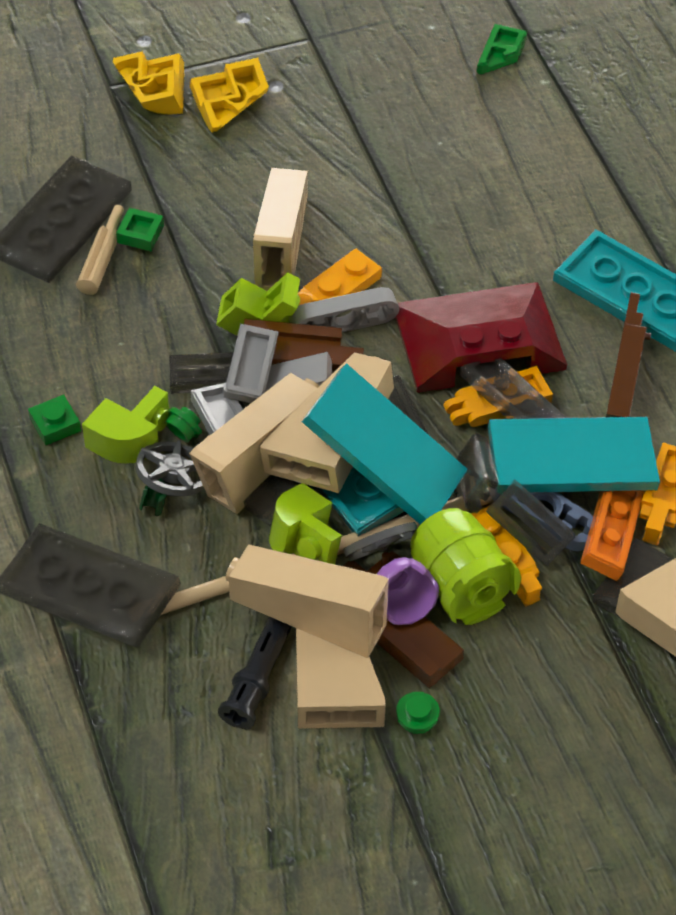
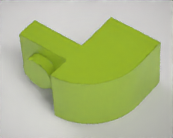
(249, 301)
(122, 433)
(303, 527)

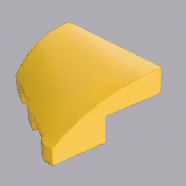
(154, 82)
(229, 92)

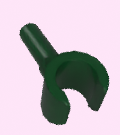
(153, 498)

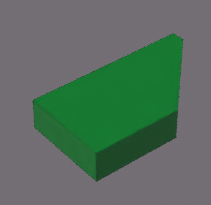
(501, 48)

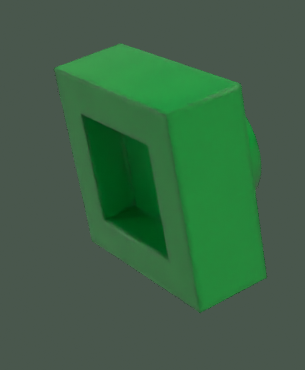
(140, 229)
(54, 419)

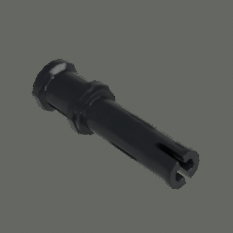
(252, 682)

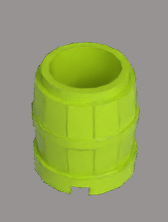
(465, 564)

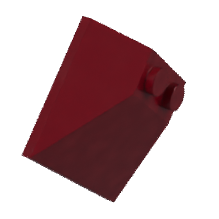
(475, 328)

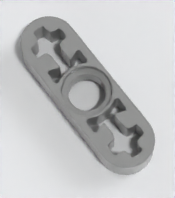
(377, 304)

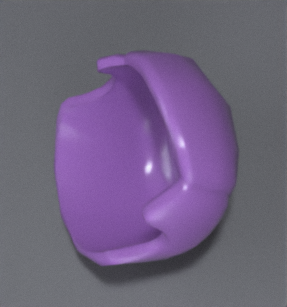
(410, 590)

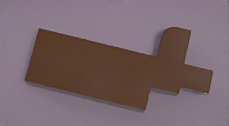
(304, 340)
(628, 361)
(417, 646)

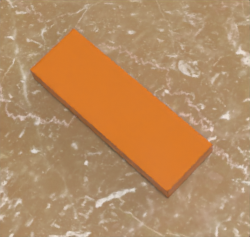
(612, 532)

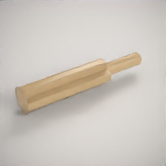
(100, 254)

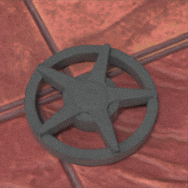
(170, 468)
(380, 541)

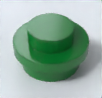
(183, 423)
(417, 712)

